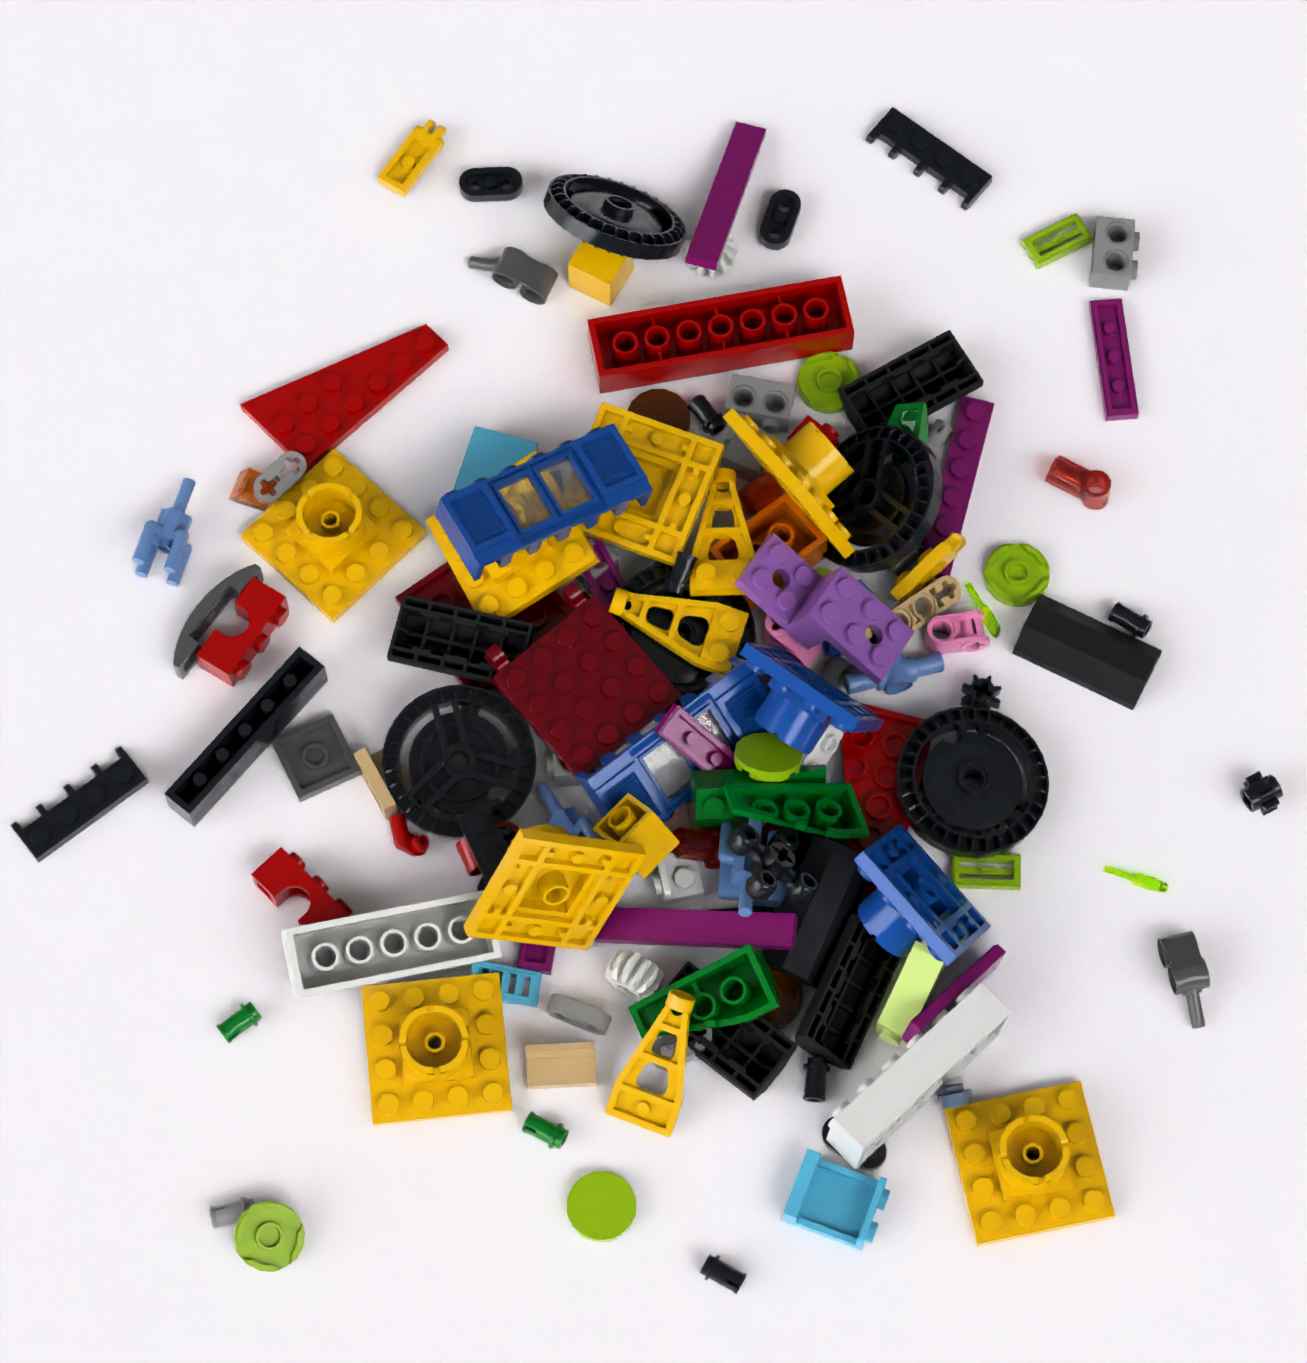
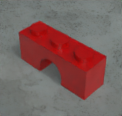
(231, 656)
(285, 877)

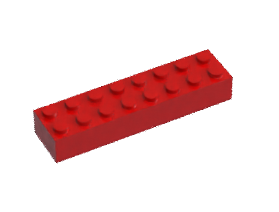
(720, 334)

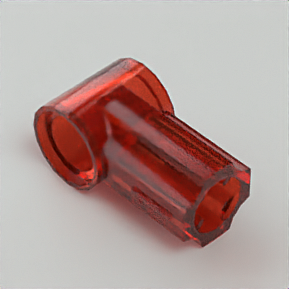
(1077, 480)
(758, 493)
(698, 845)

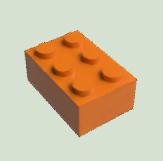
(789, 524)

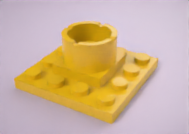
(804, 469)
(679, 471)
(333, 535)
(526, 577)
(554, 888)
(424, 1083)
(1022, 1196)

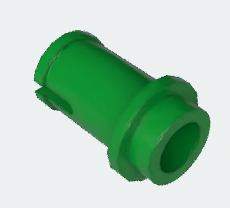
(239, 1022)
(545, 1130)

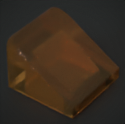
(242, 490)

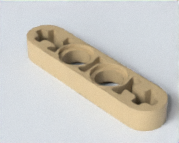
(906, 608)

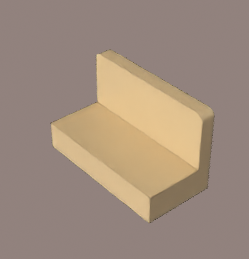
(372, 773)
(561, 1065)

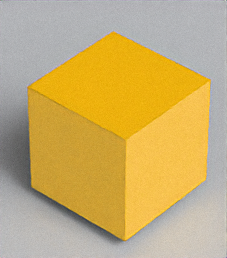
(598, 272)
(637, 824)

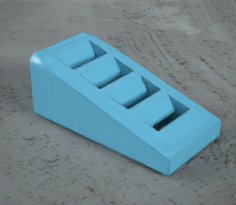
(518, 973)

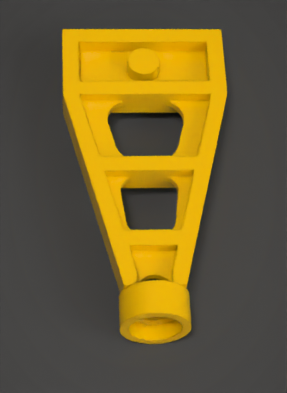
(719, 576)
(721, 639)
(644, 1106)

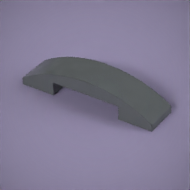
(206, 613)

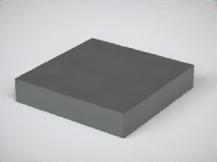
(316, 758)

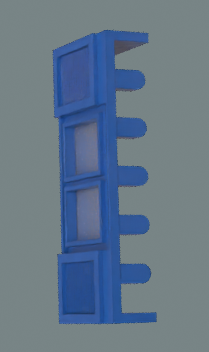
(542, 499)
(658, 772)

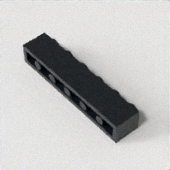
(246, 736)

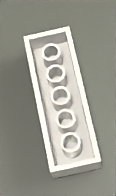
(384, 946)
(917, 1075)

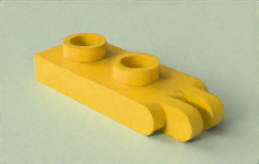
(412, 158)
(930, 565)

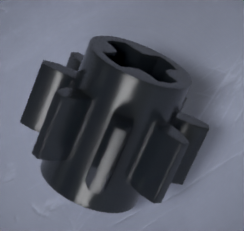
(978, 686)
(1261, 793)

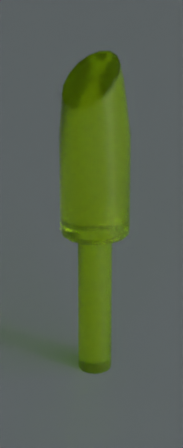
(989, 621)
(1140, 880)

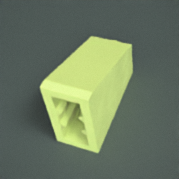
(910, 993)

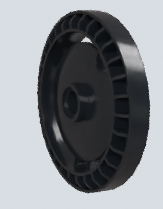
(614, 216)
(882, 501)
(671, 665)
(453, 735)
(966, 806)

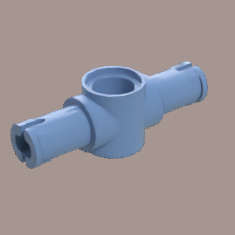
(899, 677)

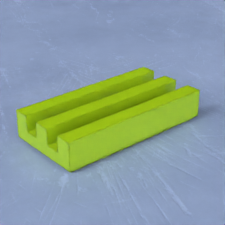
(1041, 261)
(993, 884)

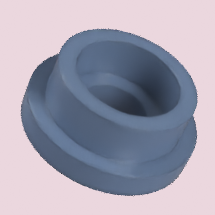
(954, 1096)

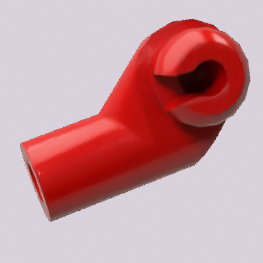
(404, 840)

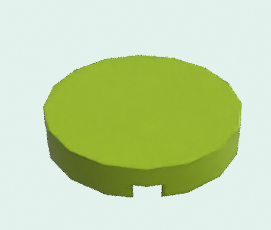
(822, 378)
(1016, 574)
(766, 757)
(601, 1206)
(268, 1235)

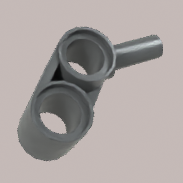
(515, 268)
(1186, 971)

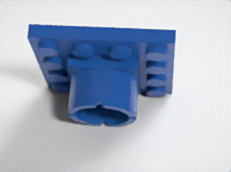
(803, 701)
(914, 900)

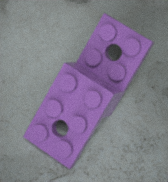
(824, 608)

